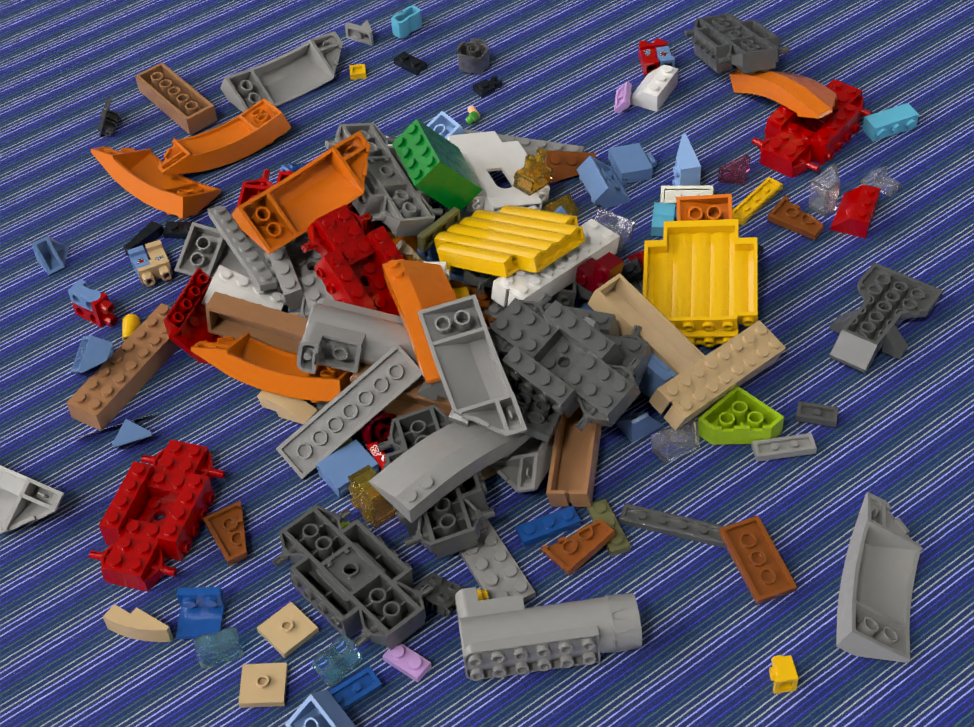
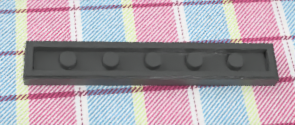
(671, 525)

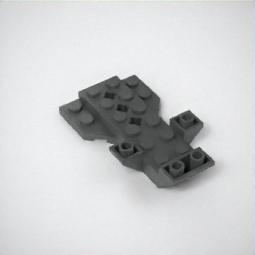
(887, 301)
(538, 417)

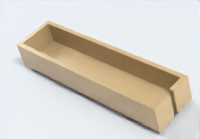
(633, 309)
(717, 374)

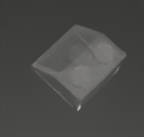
(825, 191)

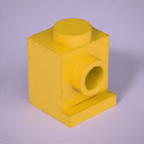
(783, 674)

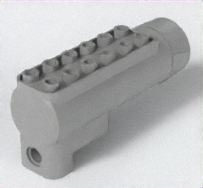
(349, 335)
(508, 639)

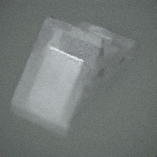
(878, 179)

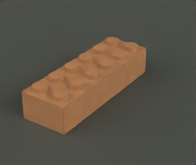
(176, 98)

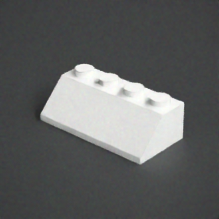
(241, 287)

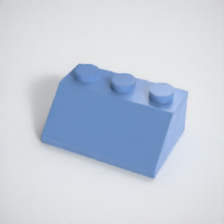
(602, 183)
(91, 353)
(320, 711)

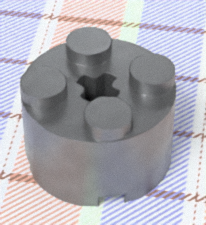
(473, 56)

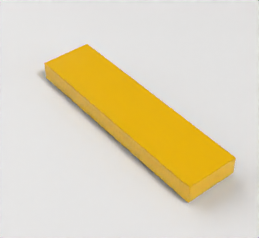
(756, 200)

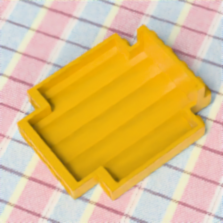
(508, 240)
(703, 278)

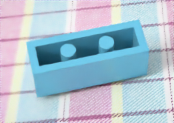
(890, 122)

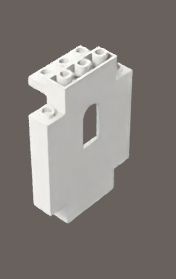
(488, 153)

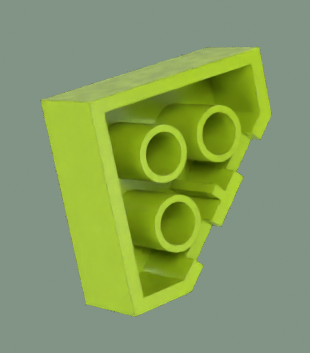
(739, 420)

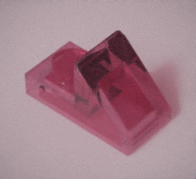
(735, 171)

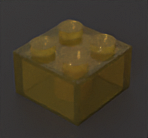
(367, 499)

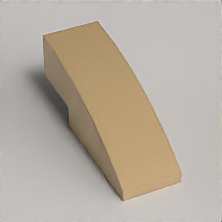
(287, 407)
(137, 625)

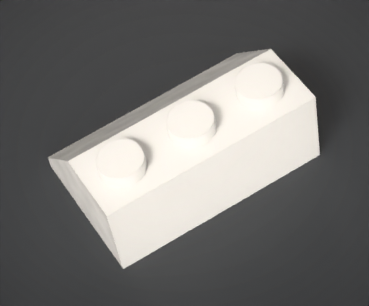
(655, 88)

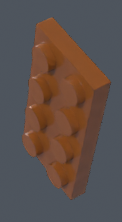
(757, 560)

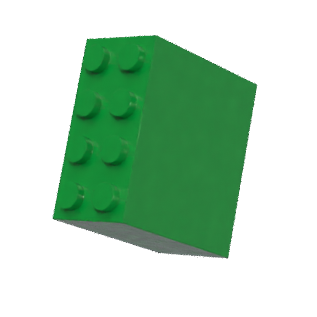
(436, 166)

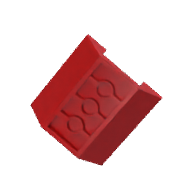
(187, 318)

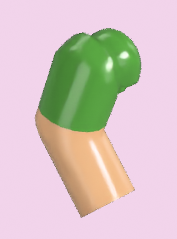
(473, 116)

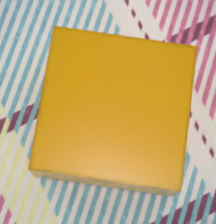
(357, 71)

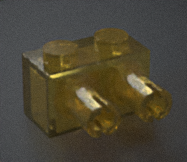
(534, 174)

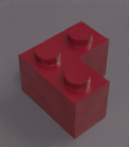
(595, 273)

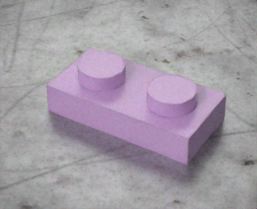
(622, 98)
(407, 662)

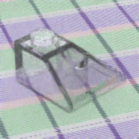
(616, 223)
(673, 444)

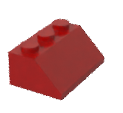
(856, 211)

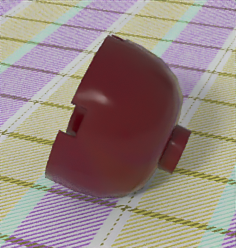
(378, 428)

